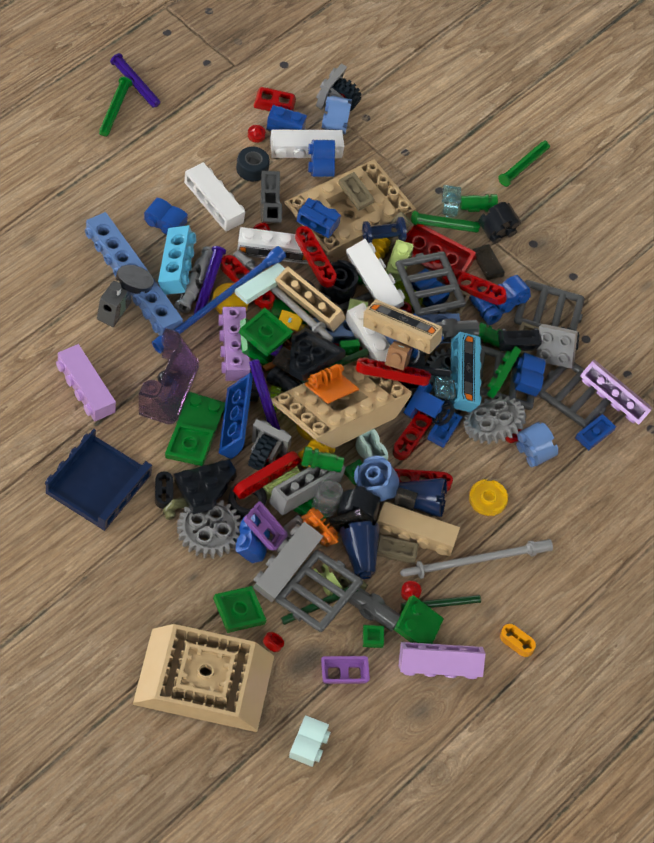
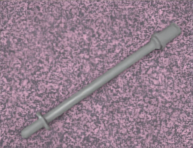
(318, 328)
(531, 549)

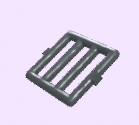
(563, 295)
(414, 296)
(528, 404)
(571, 412)
(307, 570)

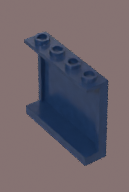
(97, 480)

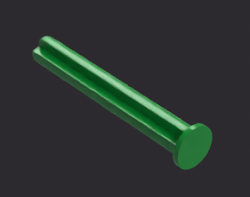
(124, 84)
(506, 178)
(444, 222)

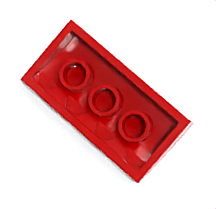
(429, 241)

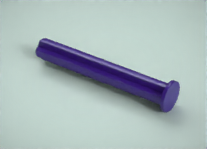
(139, 85)
(210, 277)
(264, 393)

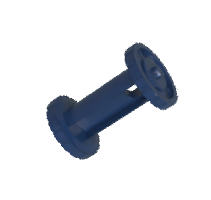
(384, 231)

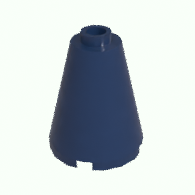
(430, 495)
(362, 547)

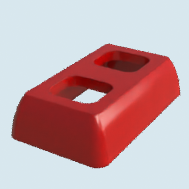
(265, 104)

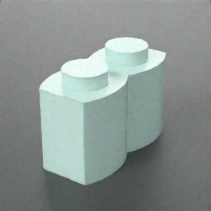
(369, 445)
(309, 741)

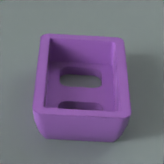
(267, 522)
(343, 663)

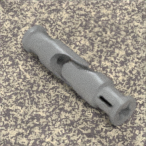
(196, 281)

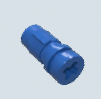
(487, 310)

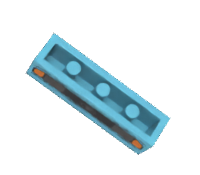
(466, 371)

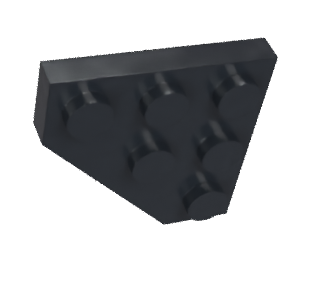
(312, 354)
(205, 484)

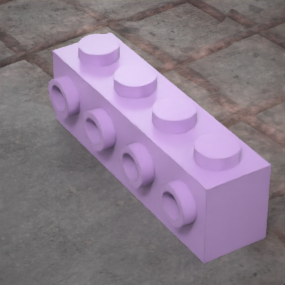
(235, 362)
(86, 383)
(615, 391)
(441, 660)

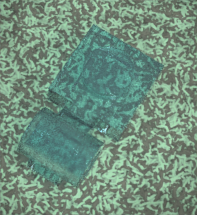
(451, 197)
(444, 386)

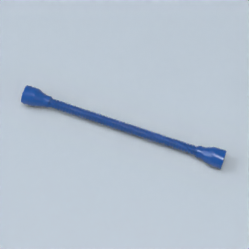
(275, 256)

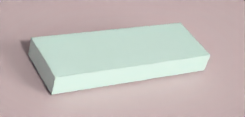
(260, 284)

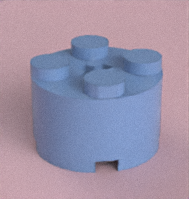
(338, 113)
(537, 444)
(377, 477)

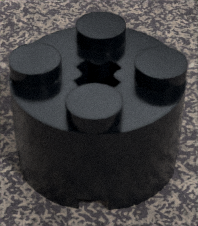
(499, 222)
(345, 282)
(359, 498)

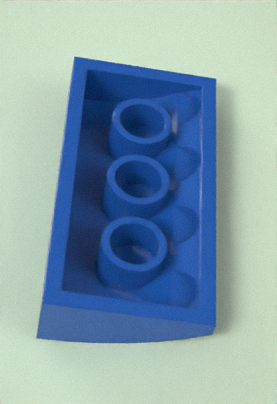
(235, 417)

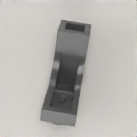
(270, 197)

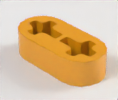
(517, 640)

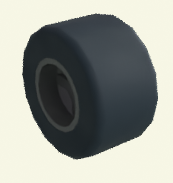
(251, 163)

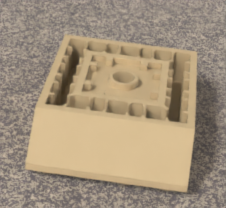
(387, 204)
(350, 416)
(228, 696)

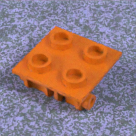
(331, 384)
(329, 534)

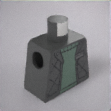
(117, 299)

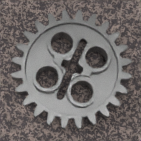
(495, 420)
(209, 529)

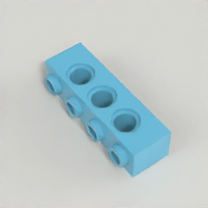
(177, 260)

